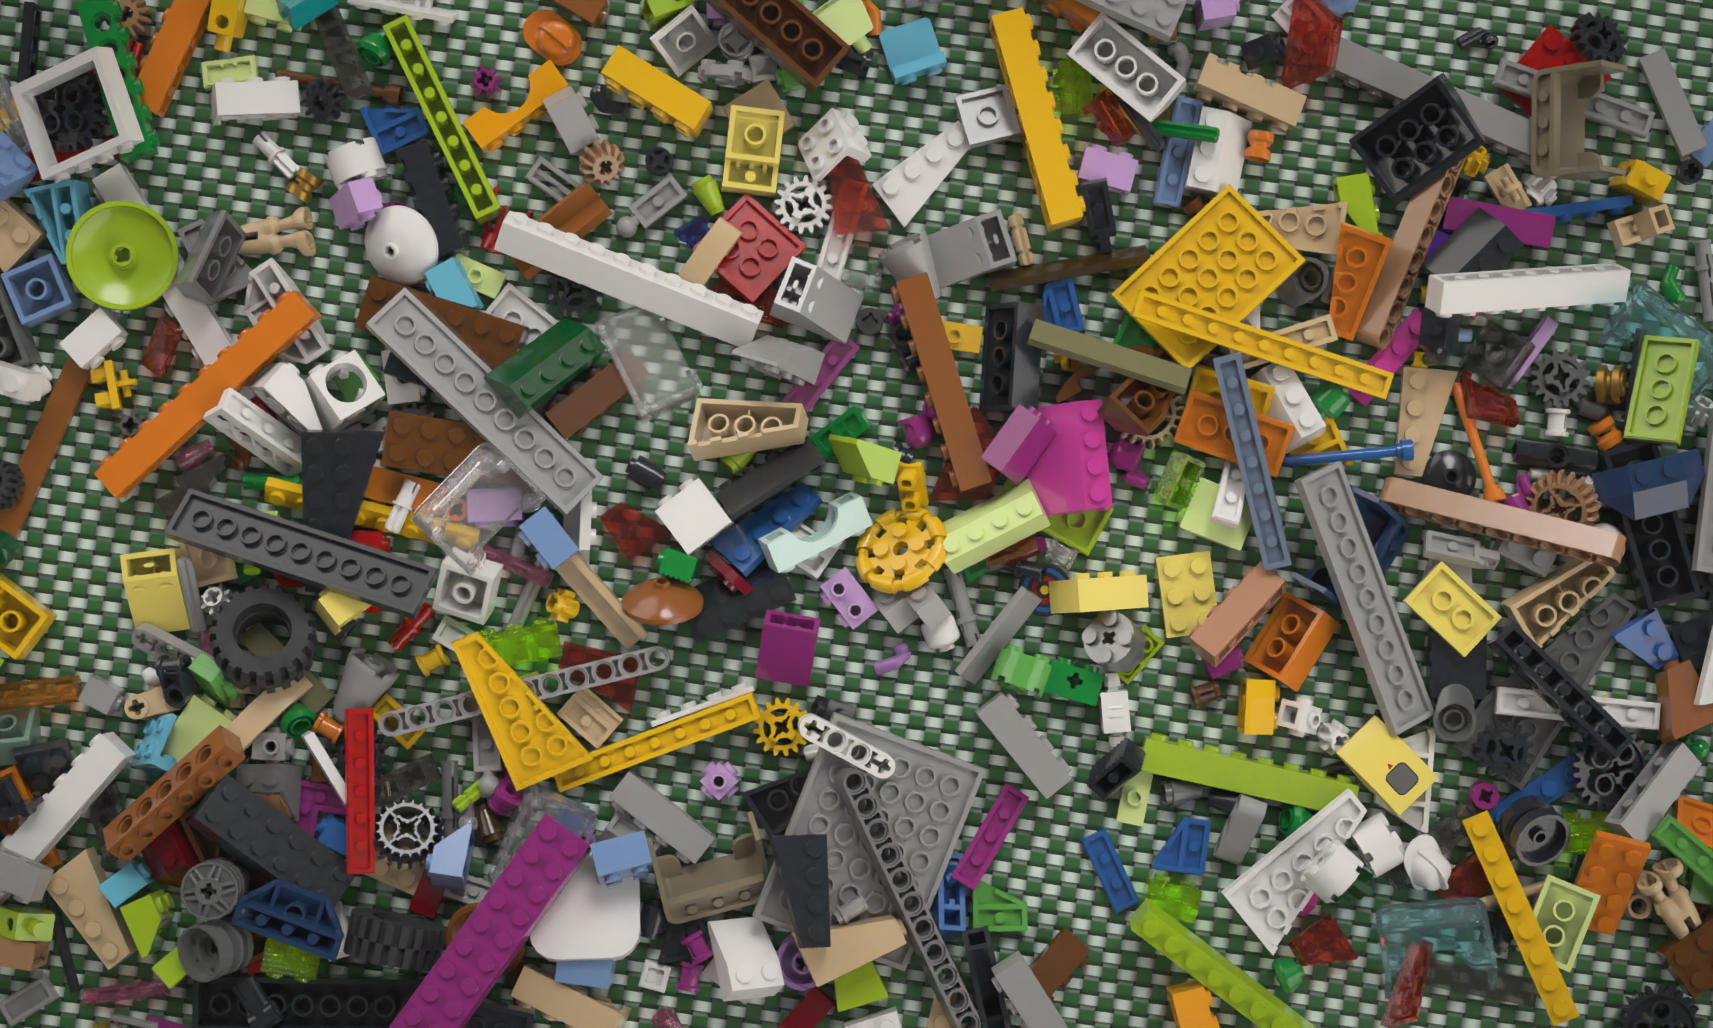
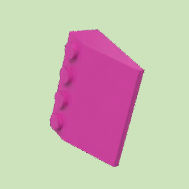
(1074, 466)

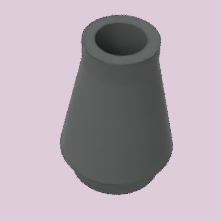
(1179, 792)

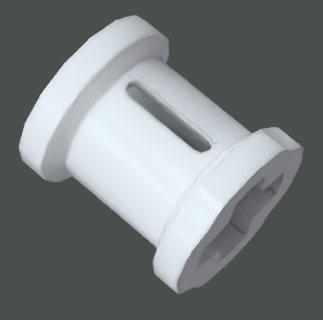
(1557, 422)

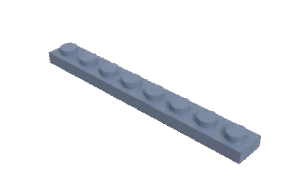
(1252, 461)

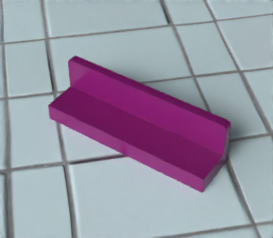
(1529, 226)

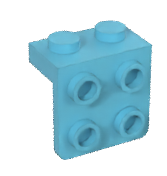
(912, 51)

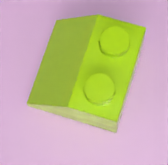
(865, 460)

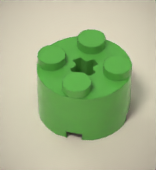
(1020, 671)

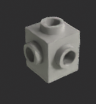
(263, 749)

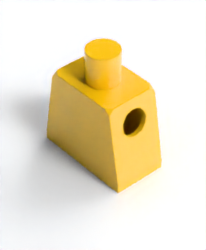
(219, 14)
(1642, 182)

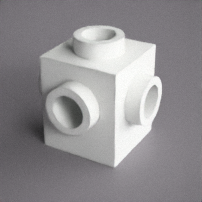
(1299, 716)

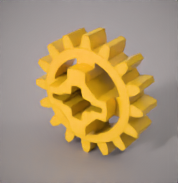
(770, 718)

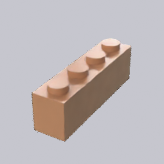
(1237, 614)

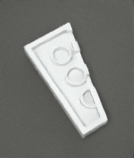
(918, 176)

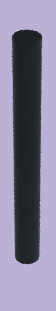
(63, 945)

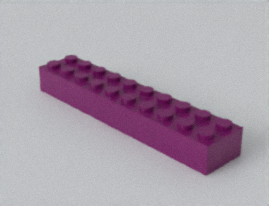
(496, 928)

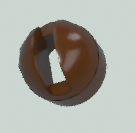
(1194, 205)

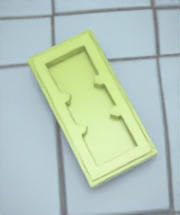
(238, 68)
(483, 278)
(1134, 799)

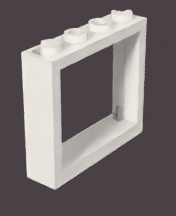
(117, 97)

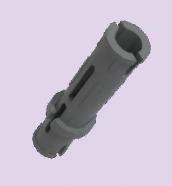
(449, 788)

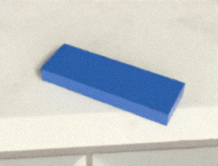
(1110, 870)

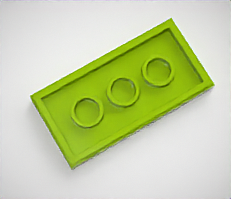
(1661, 390)
(1074, 530)

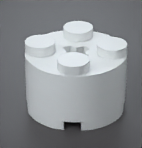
(356, 162)
(1378, 844)
(1330, 870)

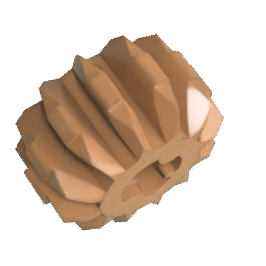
(139, 17)
(608, 169)

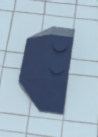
(1651, 485)
(291, 917)

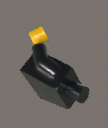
(1437, 336)

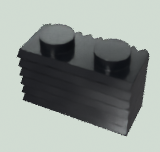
(1116, 768)

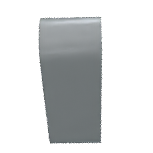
(1240, 829)

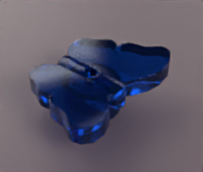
(690, 231)

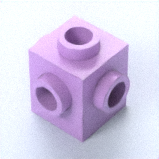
(727, 772)

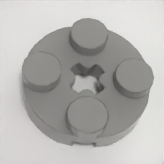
(725, 74)

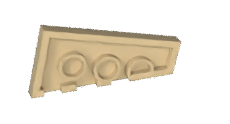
(1309, 227)
(1420, 411)

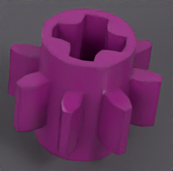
(479, 79)

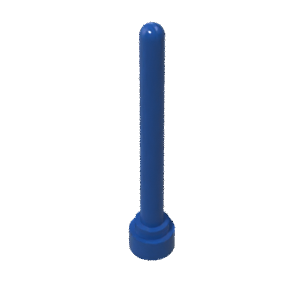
(1403, 450)

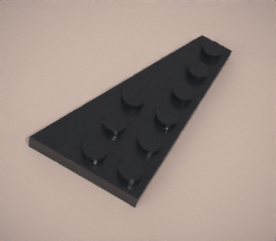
(336, 478)

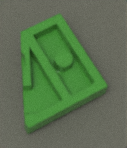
(998, 909)

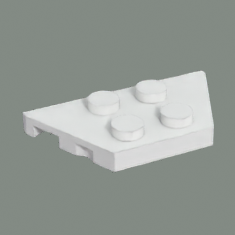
(1418, 812)

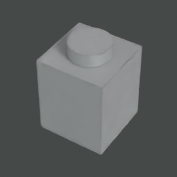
(102, 695)

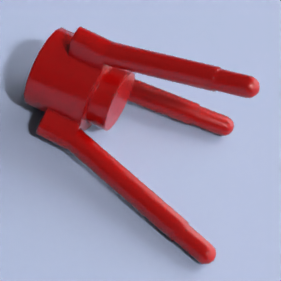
(490, 235)

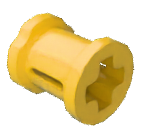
(432, 660)

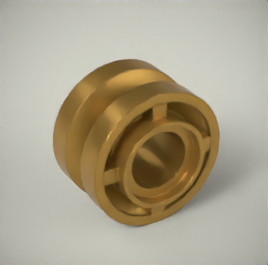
(1610, 384)

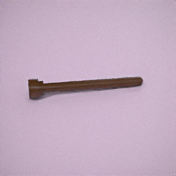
(391, 94)

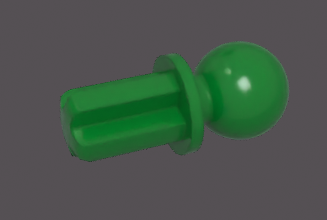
(1698, 746)

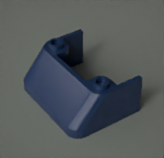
(1386, 533)

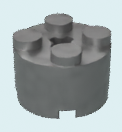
(1114, 642)

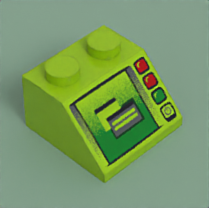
(149, 920)

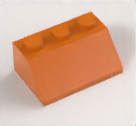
(1291, 641)

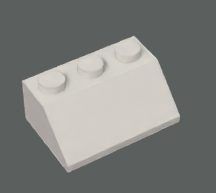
(1219, 163)
(1292, 404)

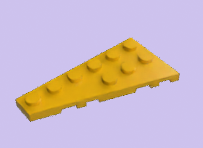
(522, 726)

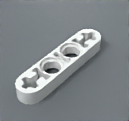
(846, 746)

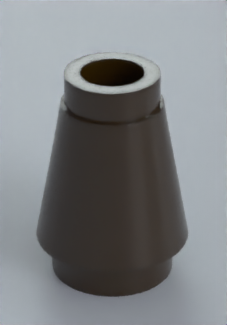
(489, 826)

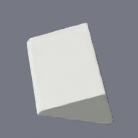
(684, 41)

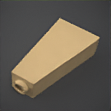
(853, 947)

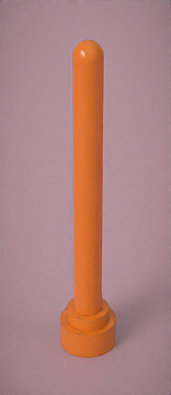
(1492, 491)

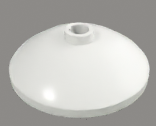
(411, 240)

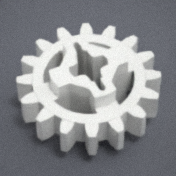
(809, 194)

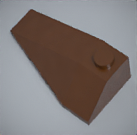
(1137, 405)

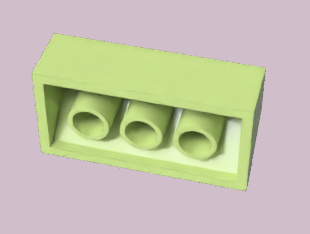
(993, 526)

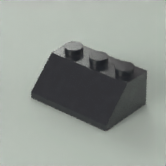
(1475, 246)

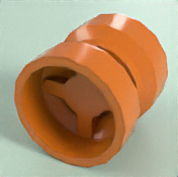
(1259, 146)
(1610, 437)

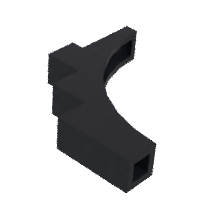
(980, 961)

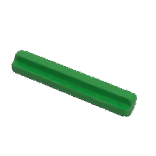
(1186, 130)

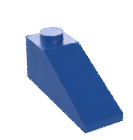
(949, 904)

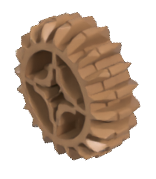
(1558, 487)

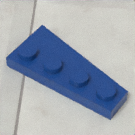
(741, 543)

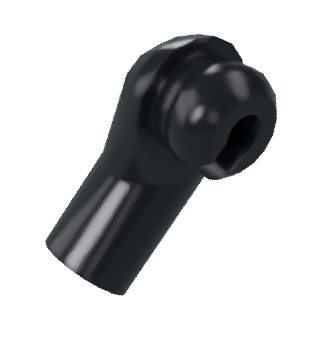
(603, 102)

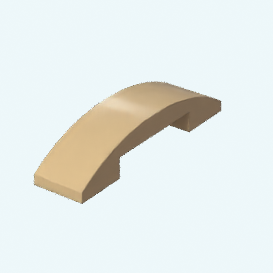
(710, 252)
(265, 710)

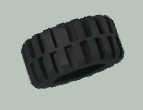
(256, 607)

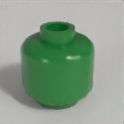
(1330, 399)

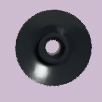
(1449, 460)

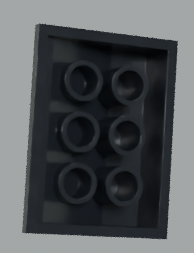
(1418, 139)

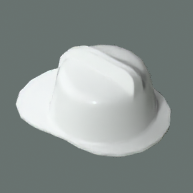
(1426, 864)

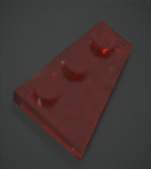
(620, 691)
(1409, 986)

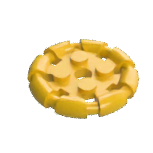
(898, 536)

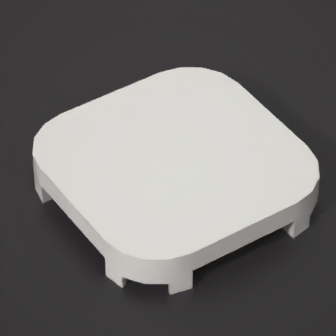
(590, 919)

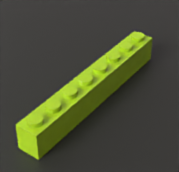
(443, 119)
(1242, 774)
(1213, 969)

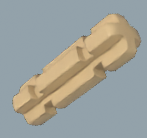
(1020, 239)

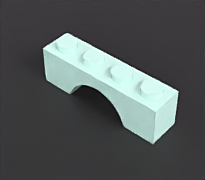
(845, 518)

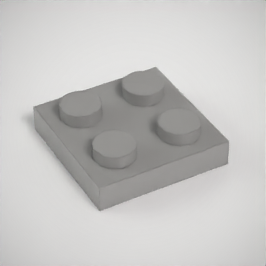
(987, 116)

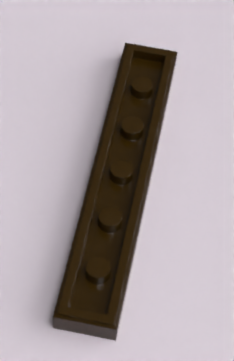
(1067, 268)

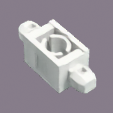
(1114, 709)

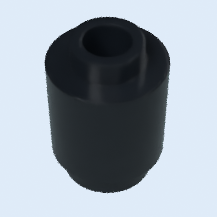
(646, 473)
(652, 919)

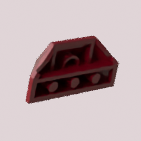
(170, 855)

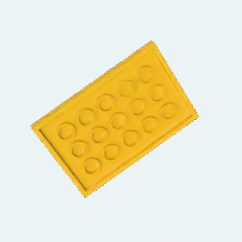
(1218, 263)

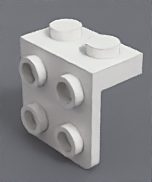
(832, 140)

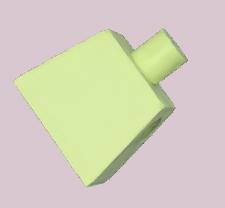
(848, 21)

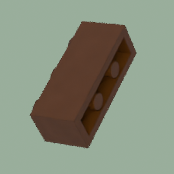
(1058, 961)

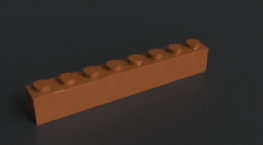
(942, 380)

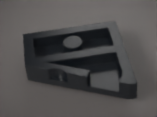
(672, 948)

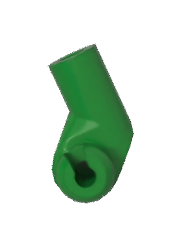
(1669, 287)

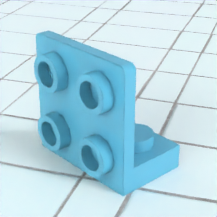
(149, 751)

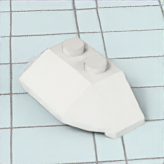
(264, 288)

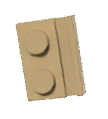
(590, 716)

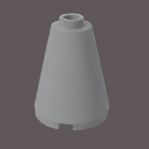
(910, 258)
(363, 681)

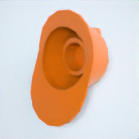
(552, 37)

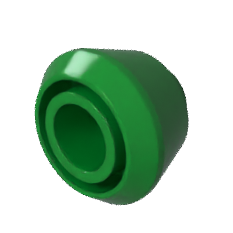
(375, 49)
(297, 720)
(1292, 818)
(1288, 973)

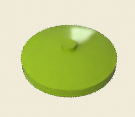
(122, 255)

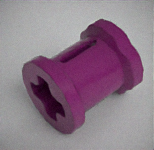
(697, 947)
(689, 976)

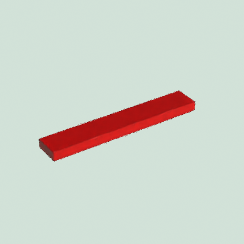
(359, 790)

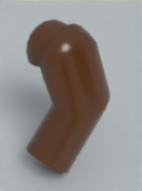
(242, 456)

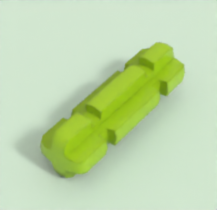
(469, 796)

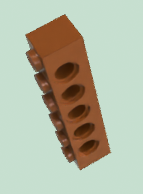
(173, 794)

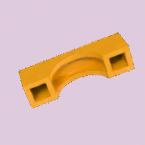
(491, 127)

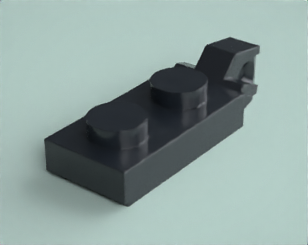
(1099, 212)

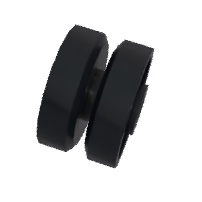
(1534, 830)

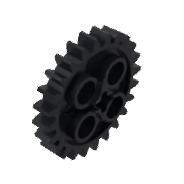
(76, 114)
(1611, 781)
(1675, 1009)

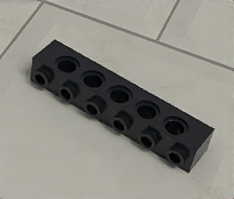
(1561, 691)

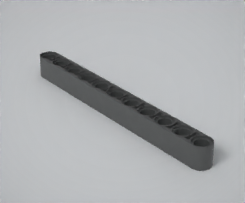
(899, 892)

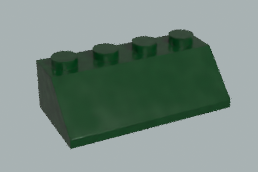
(545, 365)

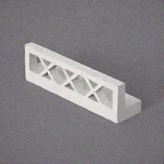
(262, 431)

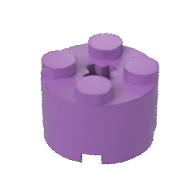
(793, 974)

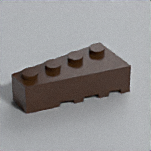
(586, 402)

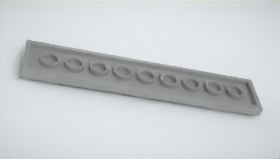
(459, 381)
(1364, 598)

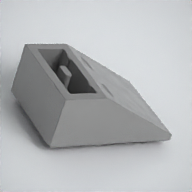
(972, 249)
(816, 301)
(782, 359)

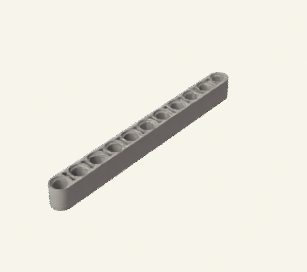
(537, 683)

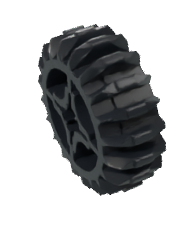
(393, 816)

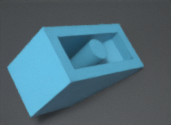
(452, 283)
(126, 883)

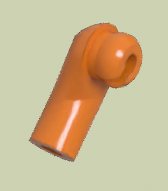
(875, 17)

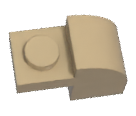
(1640, 226)

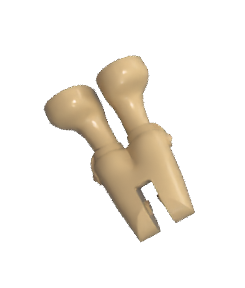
(272, 243)
(1678, 905)

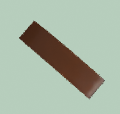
(1072, 384)

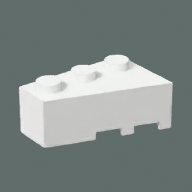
(254, 99)

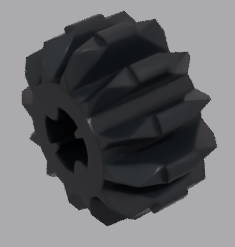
(319, 107)

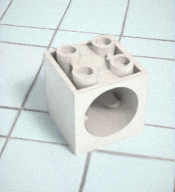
(332, 412)
(693, 515)

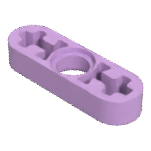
(1539, 337)

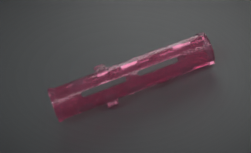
(538, 577)
(137, 990)

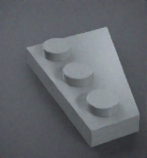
(237, 277)

